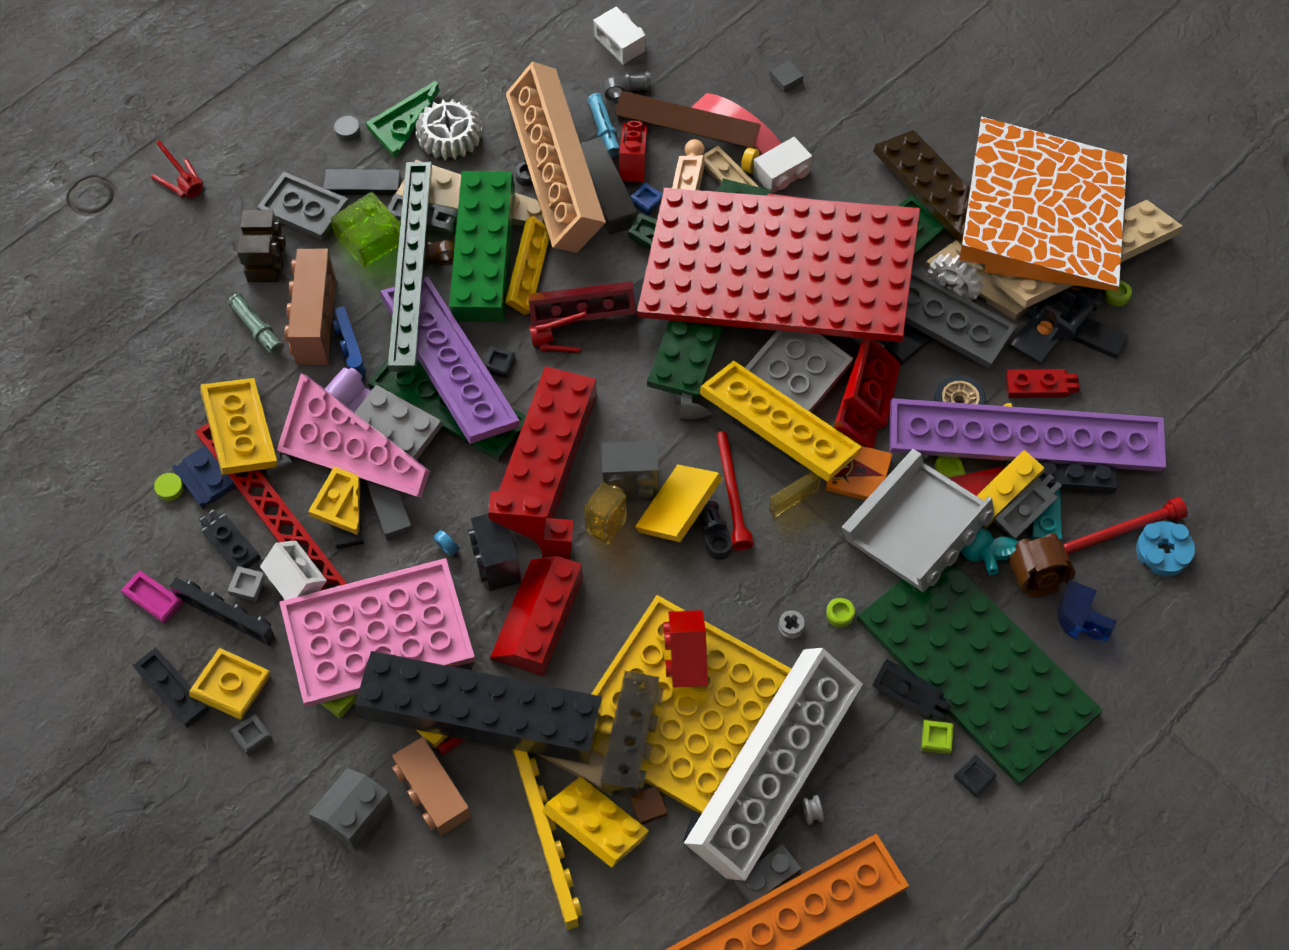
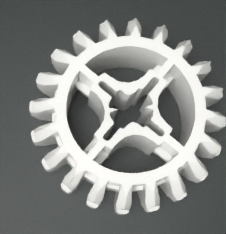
(434, 134)

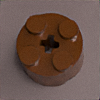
(1041, 565)

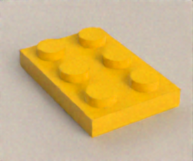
(595, 821)

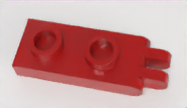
(1041, 383)

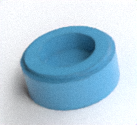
(446, 543)

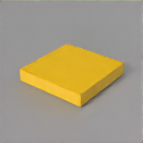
(229, 683)

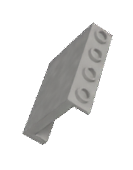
(917, 522)

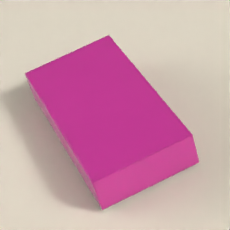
(152, 597)

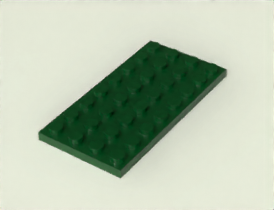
(989, 669)

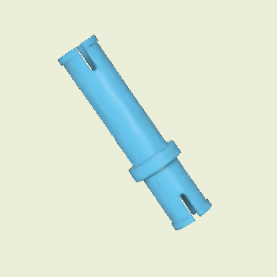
(604, 124)

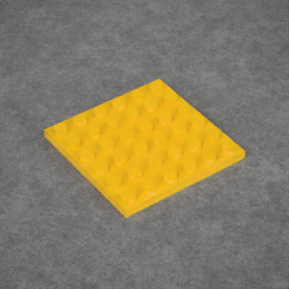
(697, 726)

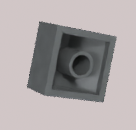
(352, 807)

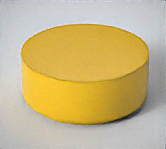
(748, 160)

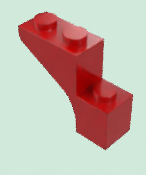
(528, 517)

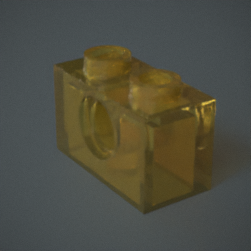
(605, 512)

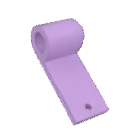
(348, 388)

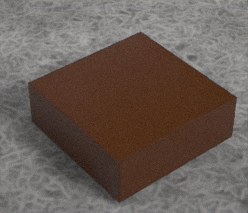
(648, 805)

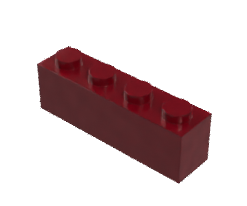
(596, 301)

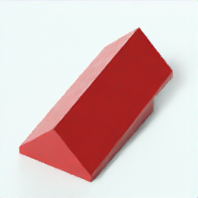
(868, 394)

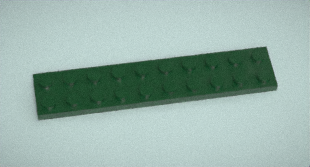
(689, 346)

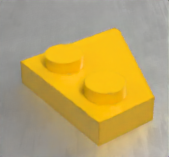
(339, 501)

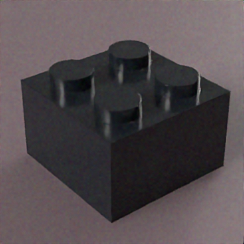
(494, 553)

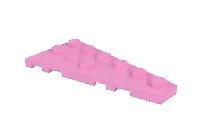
(333, 435)

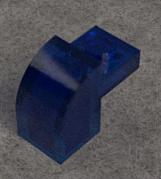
(1075, 614)

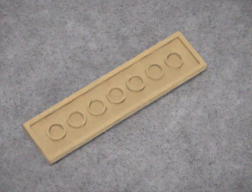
(1142, 229)

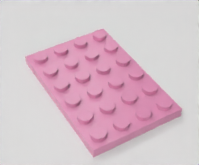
(395, 613)

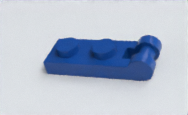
(349, 344)

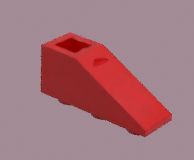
(633, 151)

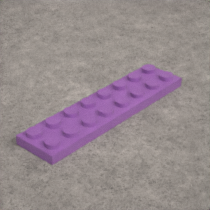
(457, 370)

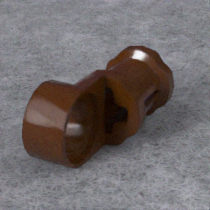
(434, 249)

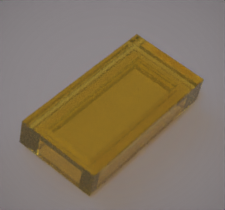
(794, 494)

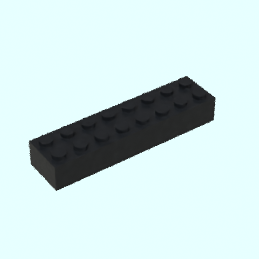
(479, 707)

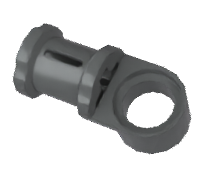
(628, 84)

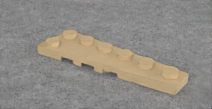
(446, 190)

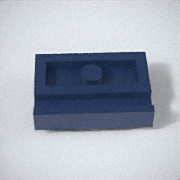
(203, 477)

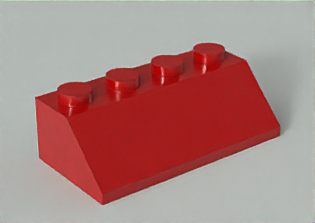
(538, 614)

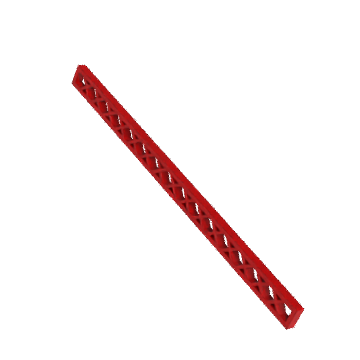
(291, 520)

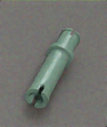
(261, 331)

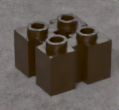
(261, 246)

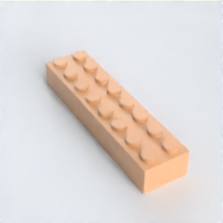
(555, 158)

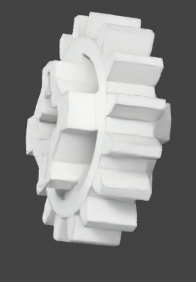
(956, 276)

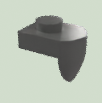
(690, 410)

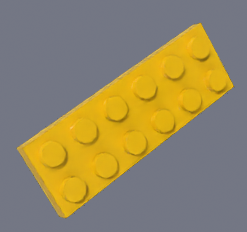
(780, 420)

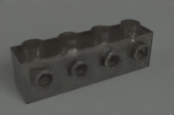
(630, 734)

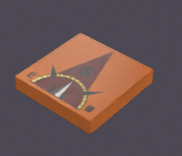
(862, 474)

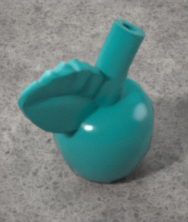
(989, 550)

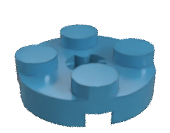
(1167, 533)

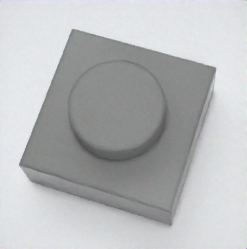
(246, 584)

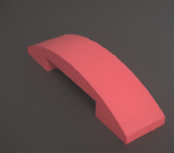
(713, 103)

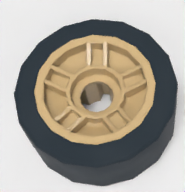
(960, 389)

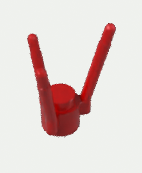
(188, 183)
(542, 334)

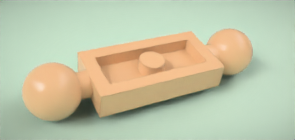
(690, 167)

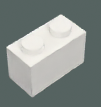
(619, 35)
(782, 165)
(292, 570)

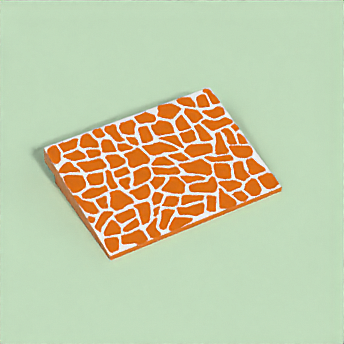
(1045, 208)

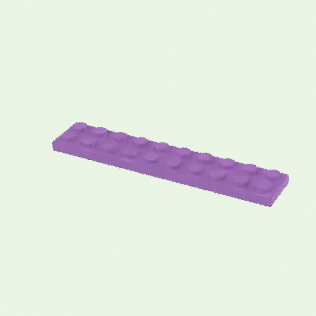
(1043, 433)

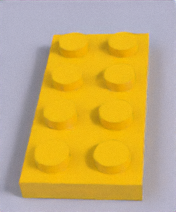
(238, 426)

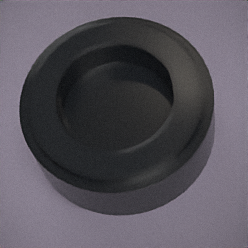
(522, 174)

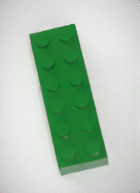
(482, 246)

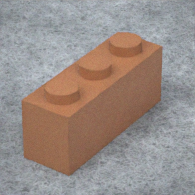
(430, 787)

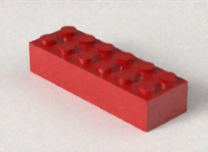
(550, 436)

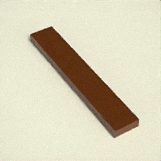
(688, 120)

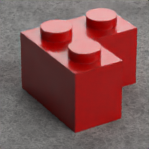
(687, 641)

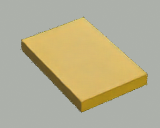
(678, 503)

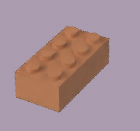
(311, 307)

